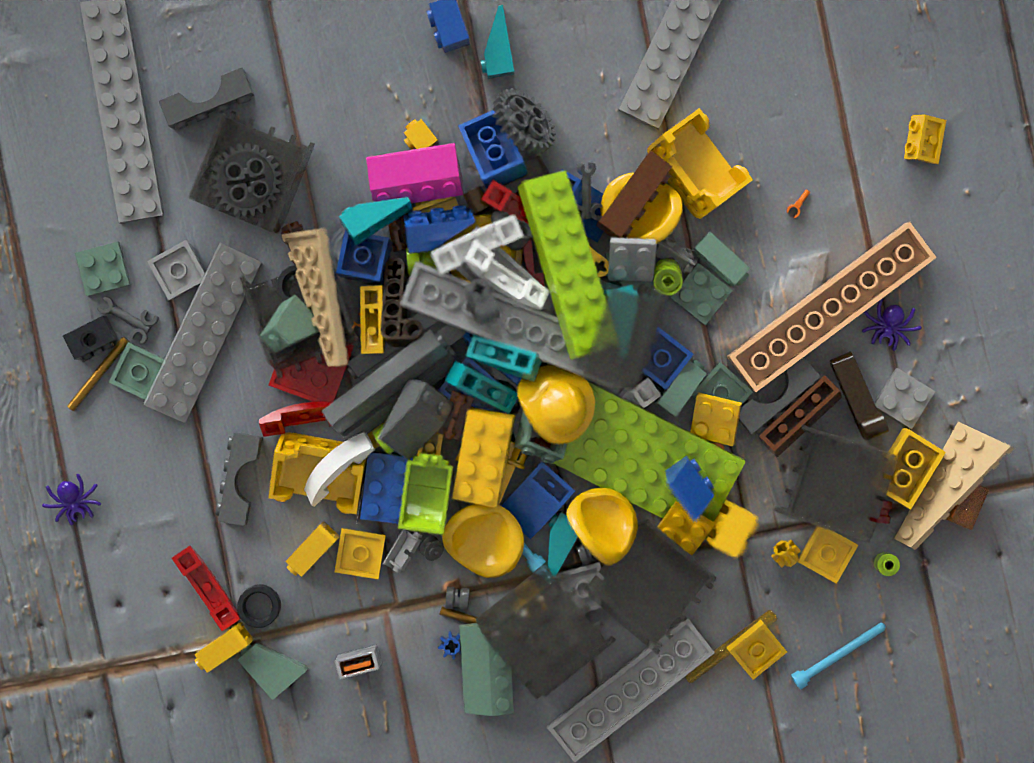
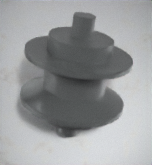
(431, 548)

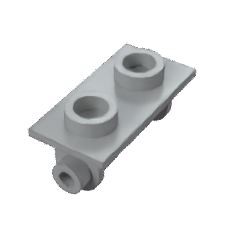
(683, 256)
(405, 543)

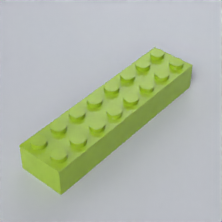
(565, 259)

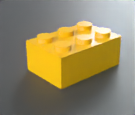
(914, 467)

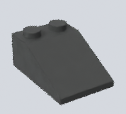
(415, 418)

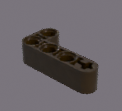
(536, 169)
(392, 302)
(858, 398)

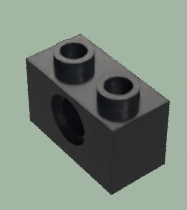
(77, 339)

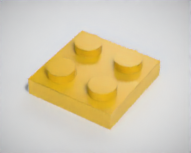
(716, 419)
(683, 529)
(360, 553)
(827, 553)
(756, 649)

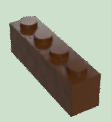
(634, 195)
(803, 412)

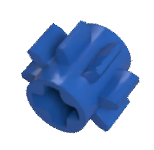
(447, 649)

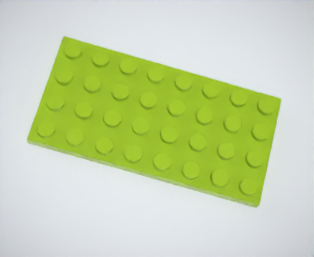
(633, 448)

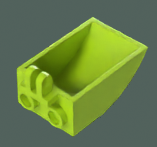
(426, 494)

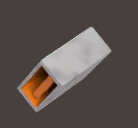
(358, 662)

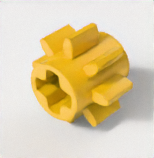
(786, 553)

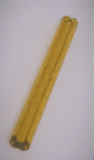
(722, 652)

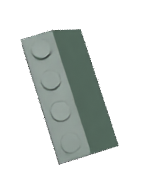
(484, 675)

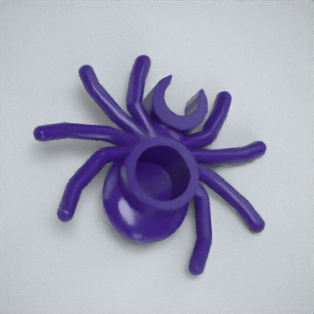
(890, 324)
(72, 499)

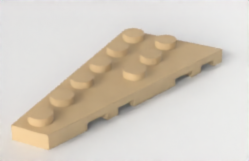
(318, 288)
(958, 474)

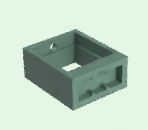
(721, 260)
(522, 442)

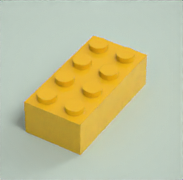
(483, 457)
(732, 528)

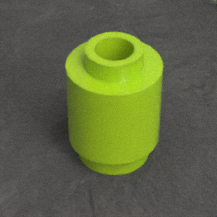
(881, 559)

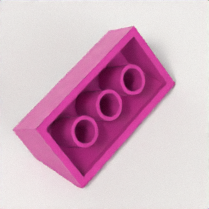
(416, 174)

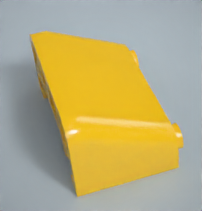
(698, 167)
(295, 461)

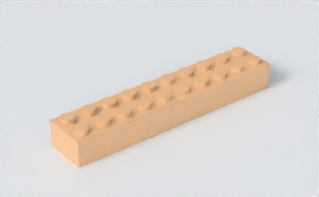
(831, 307)

